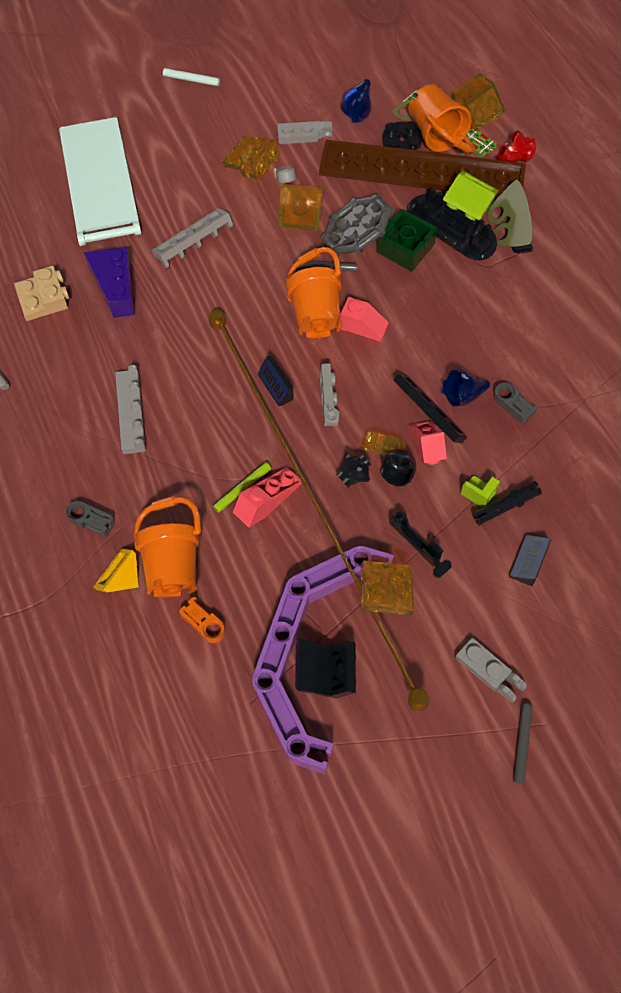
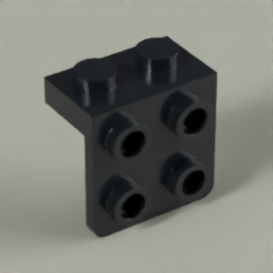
(326, 668)

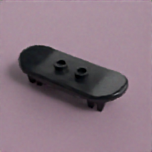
(465, 235)

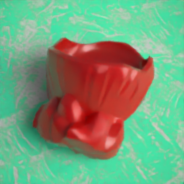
(517, 148)

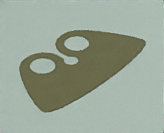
(516, 206)

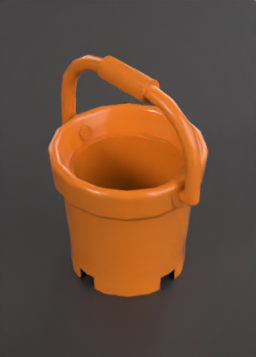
(441, 120)
(316, 295)
(168, 550)

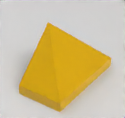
(120, 573)

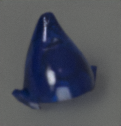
(357, 102)
(463, 387)

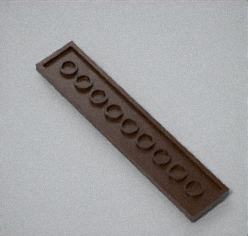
(413, 167)

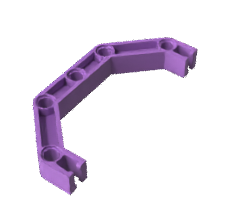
(275, 655)

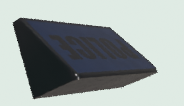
(276, 381)
(530, 559)

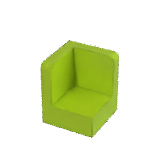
(480, 491)

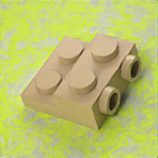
(42, 293)

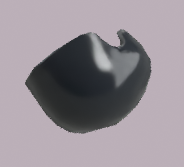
(398, 467)

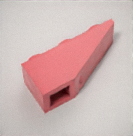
(262, 498)

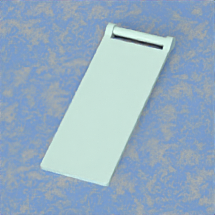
(99, 180)

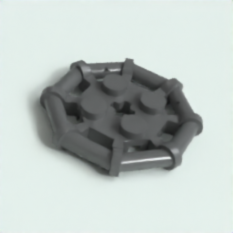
(355, 215)

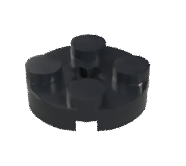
(405, 130)

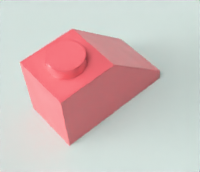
(363, 319)
(429, 442)

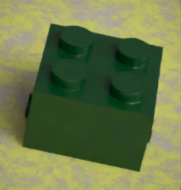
(407, 240)

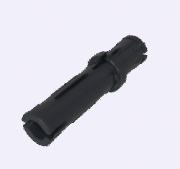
(514, 499)

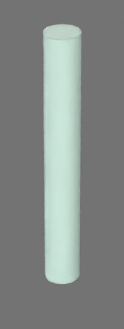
(191, 77)

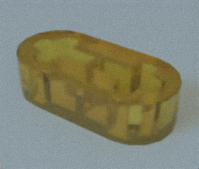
(381, 443)

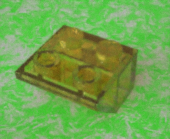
(481, 99)

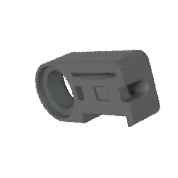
(515, 404)
(92, 518)

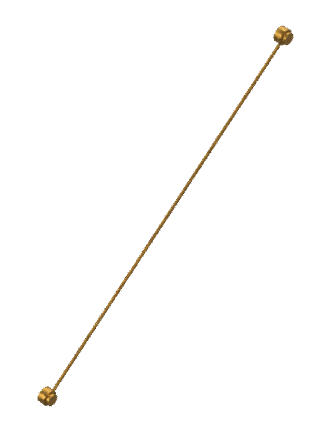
(418, 698)

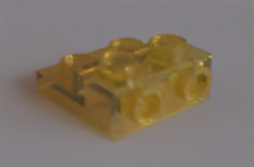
(252, 156)

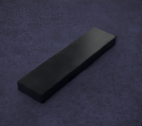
(430, 409)

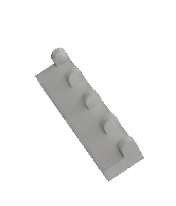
(191, 236)
(130, 411)

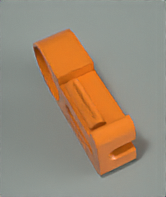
(200, 620)

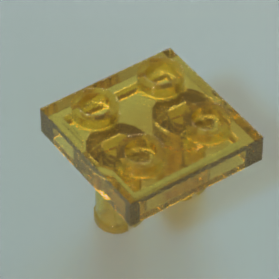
(387, 588)

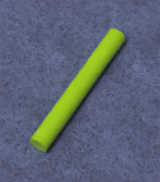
(245, 484)

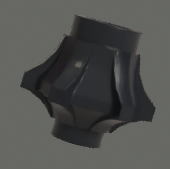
(354, 470)

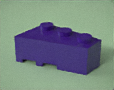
(114, 279)

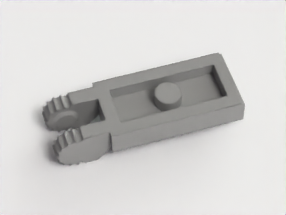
(489, 669)

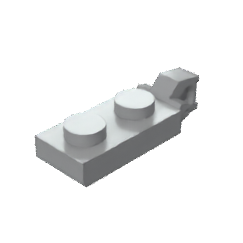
(303, 131)
(328, 397)

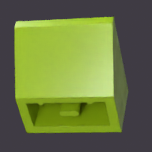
(470, 196)

